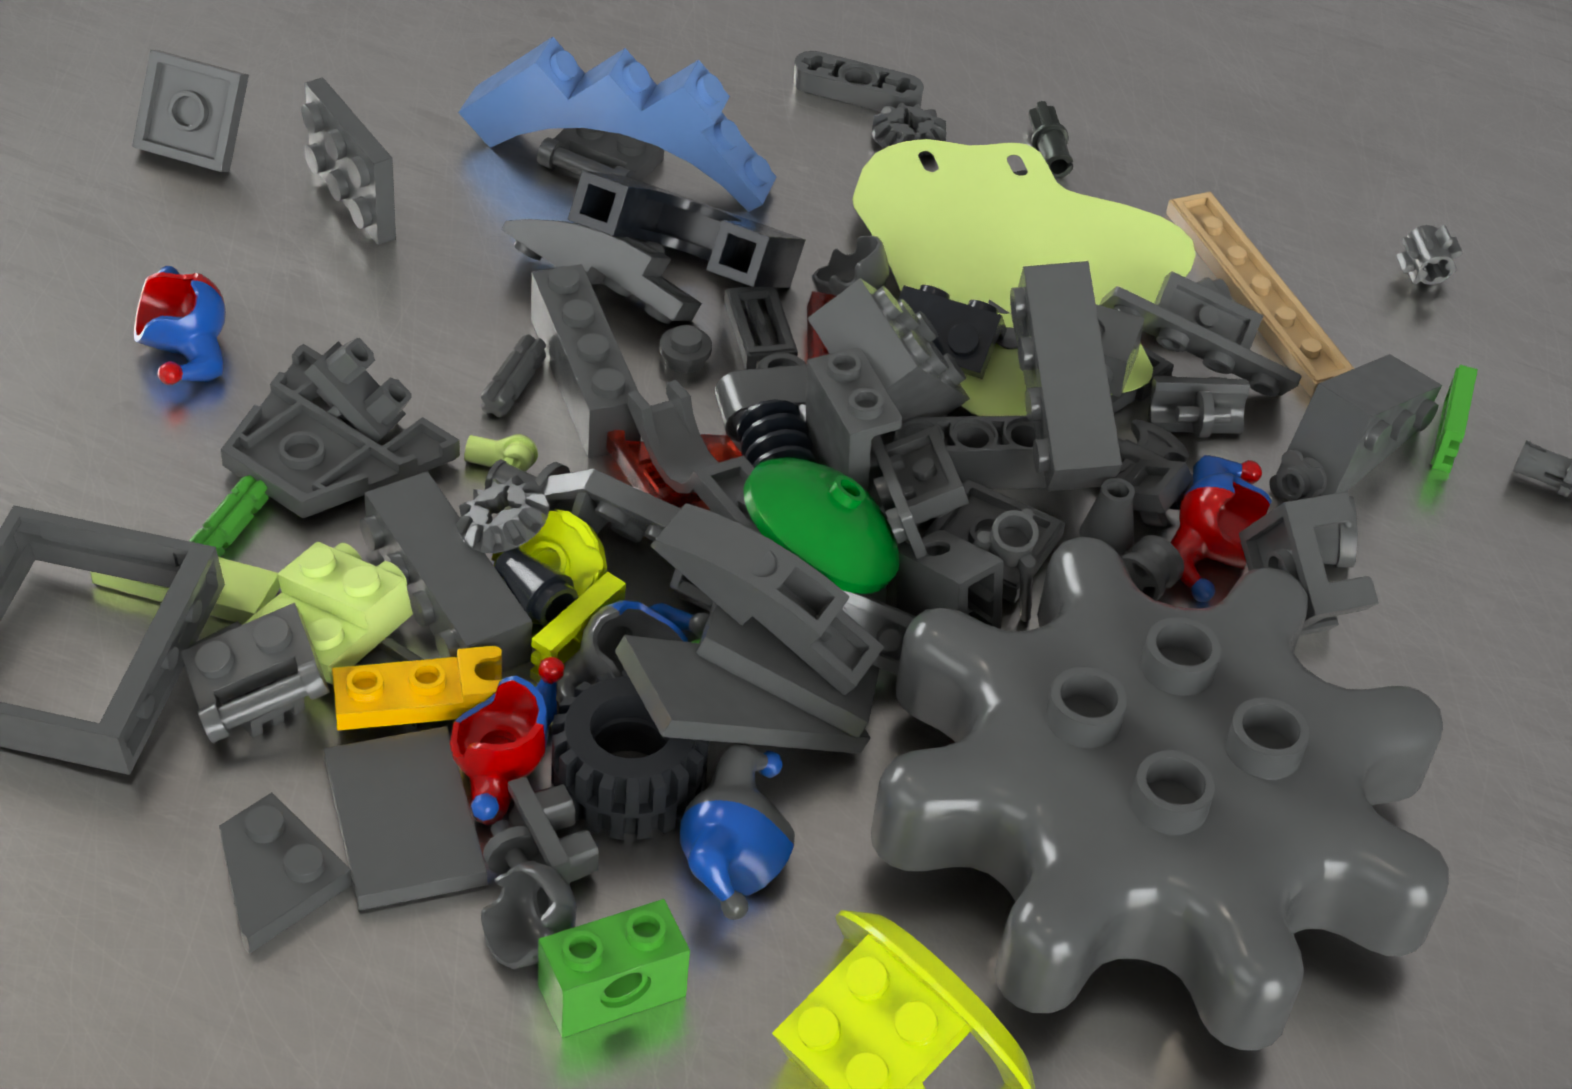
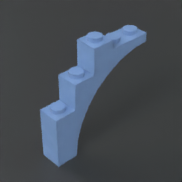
(620, 97)

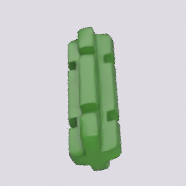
(232, 514)

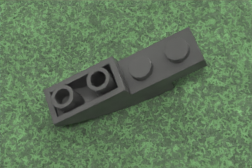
(617, 261)
(764, 580)

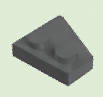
(277, 870)

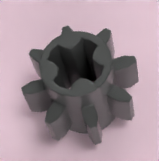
(1429, 254)

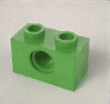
(613, 967)

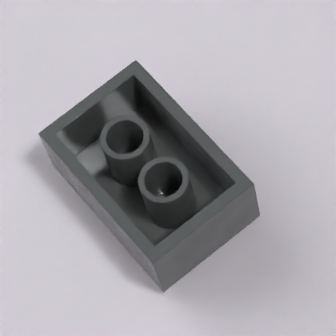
(896, 346)

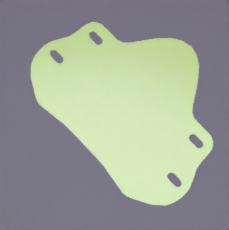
(981, 223)

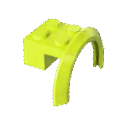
(891, 1016)

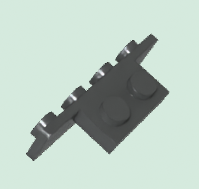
(1209, 327)
(915, 483)

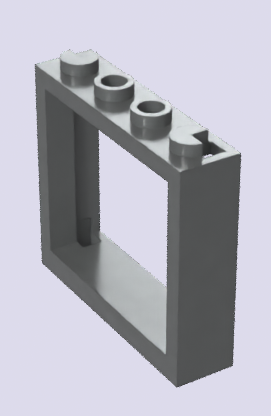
(194, 587)

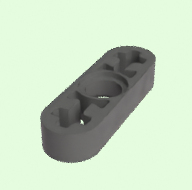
(831, 78)

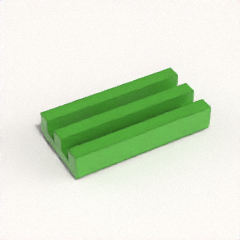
(1453, 418)

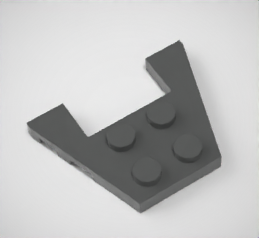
(317, 459)

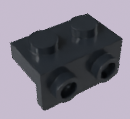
(963, 329)

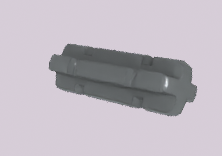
(513, 375)

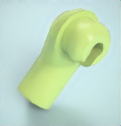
(515, 449)

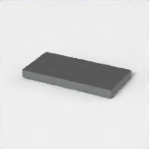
(710, 704)

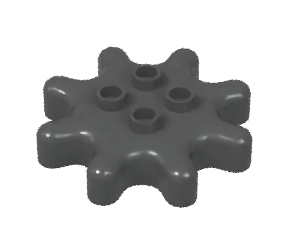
(1162, 790)

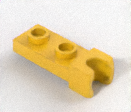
(415, 689)

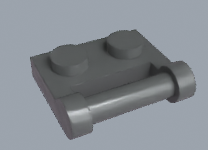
(599, 152)
(247, 660)

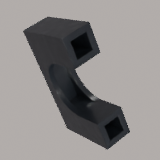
(730, 243)

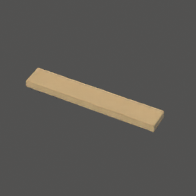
(1257, 286)

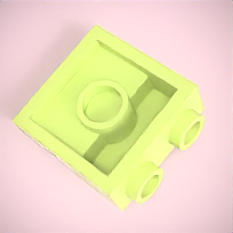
(343, 602)

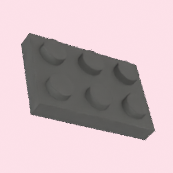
(349, 161)

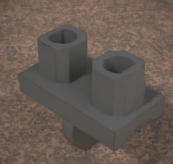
(355, 393)
(1198, 404)
(532, 834)

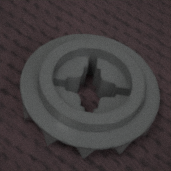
(894, 125)
(510, 527)

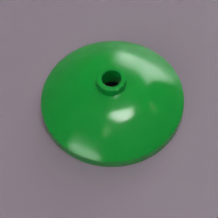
(823, 522)

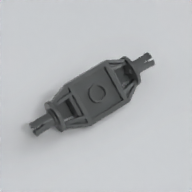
(602, 499)

